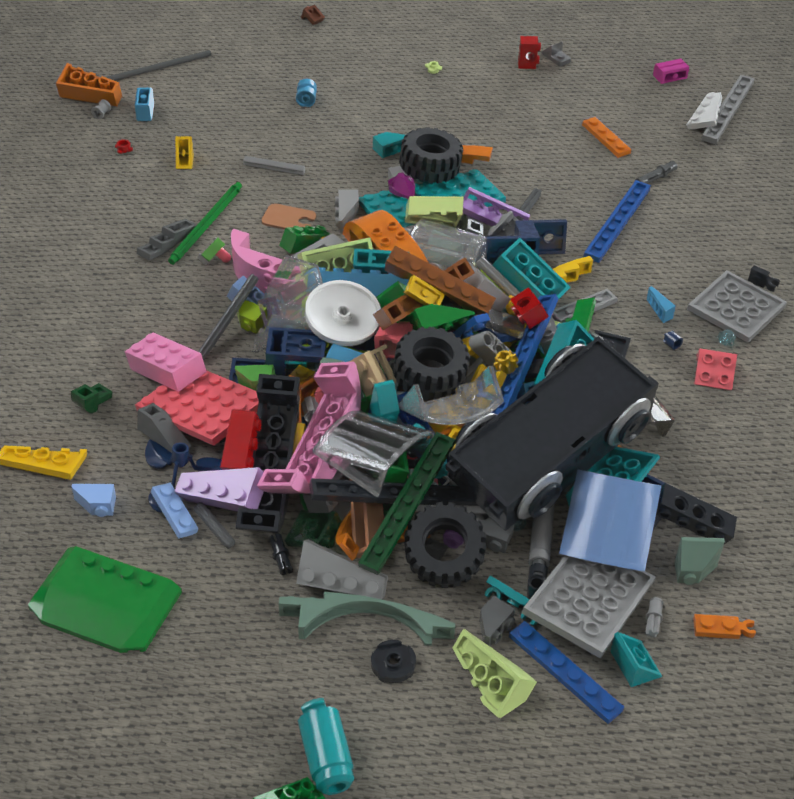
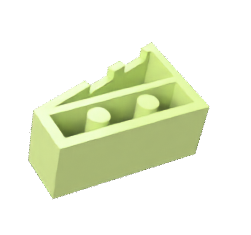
(439, 209)

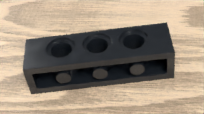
(695, 514)

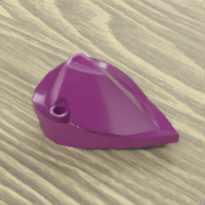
(402, 185)

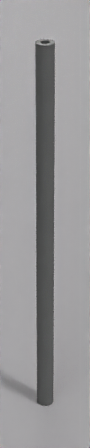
(160, 65)

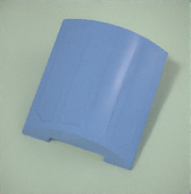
(610, 520)

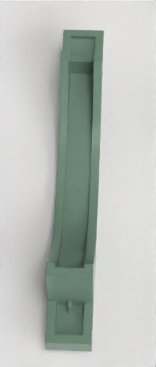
(316, 611)

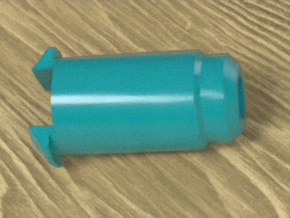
(325, 747)

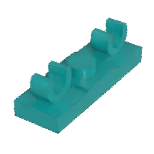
(515, 598)

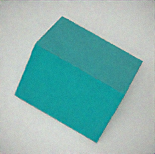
(633, 660)

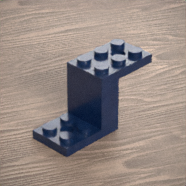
(533, 234)
(285, 346)

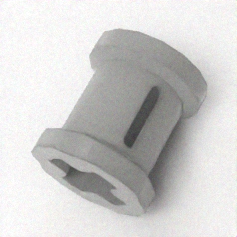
(99, 110)

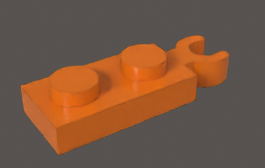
(722, 626)

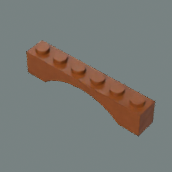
(465, 295)
(405, 304)

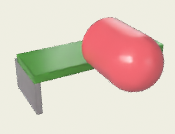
(217, 249)

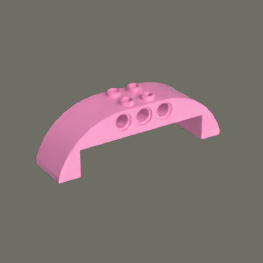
(252, 262)
(341, 395)

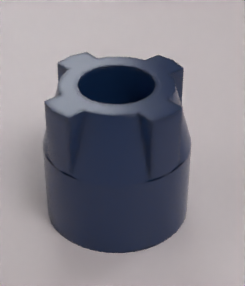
(673, 340)

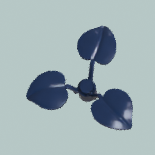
(159, 457)

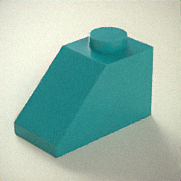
(387, 143)
(384, 400)

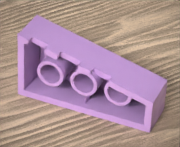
(222, 488)

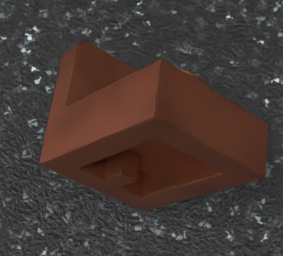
(312, 14)

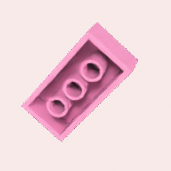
(165, 361)

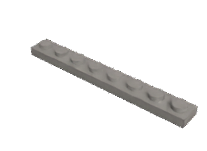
(728, 108)

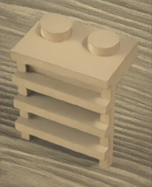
(370, 370)

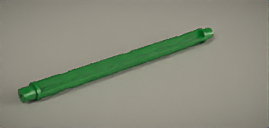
(207, 220)

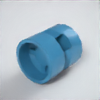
(306, 92)

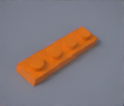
(606, 137)

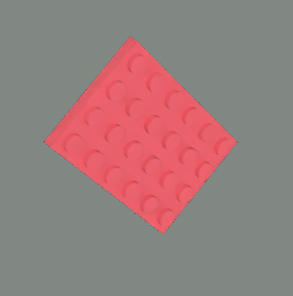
(203, 405)

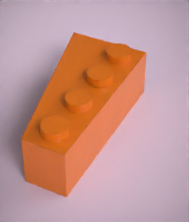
(87, 87)

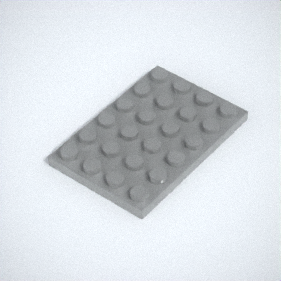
(588, 601)

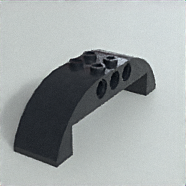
(279, 417)

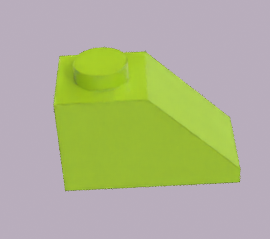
(250, 316)

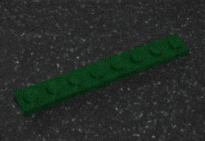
(406, 503)

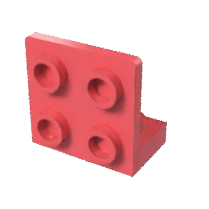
(715, 369)

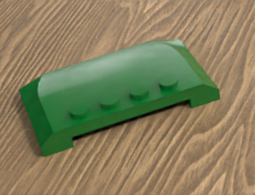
(104, 600)

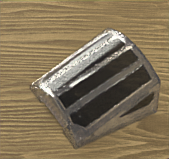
(368, 445)

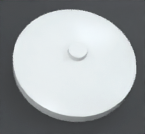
(342, 313)

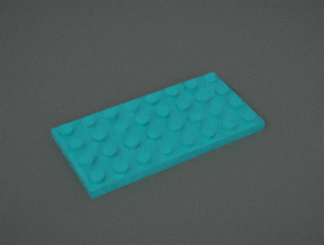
(454, 188)

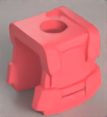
(391, 337)

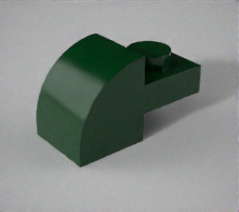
(90, 397)

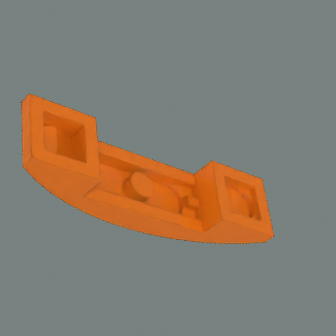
(345, 538)

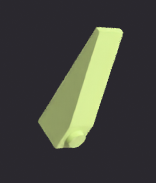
(499, 679)

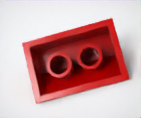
(241, 440)

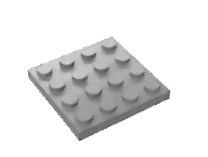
(737, 306)

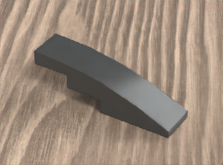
(163, 242)

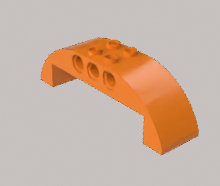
(383, 231)

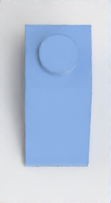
(95, 498)

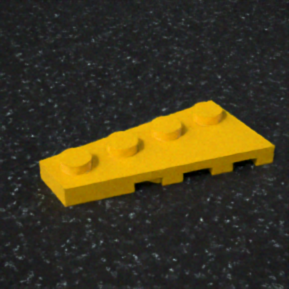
(53, 463)

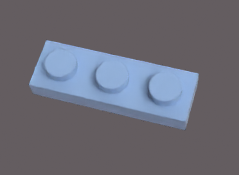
(174, 510)

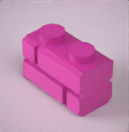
(671, 71)

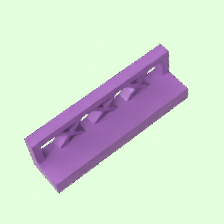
(491, 215)

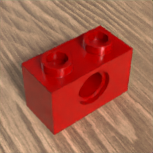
(527, 45)
(528, 308)

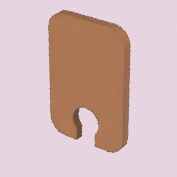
(286, 216)

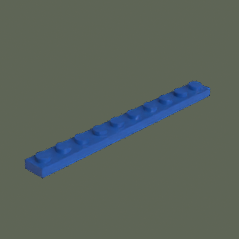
(525, 353)

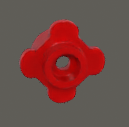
(123, 146)

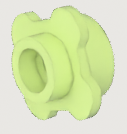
(433, 67)

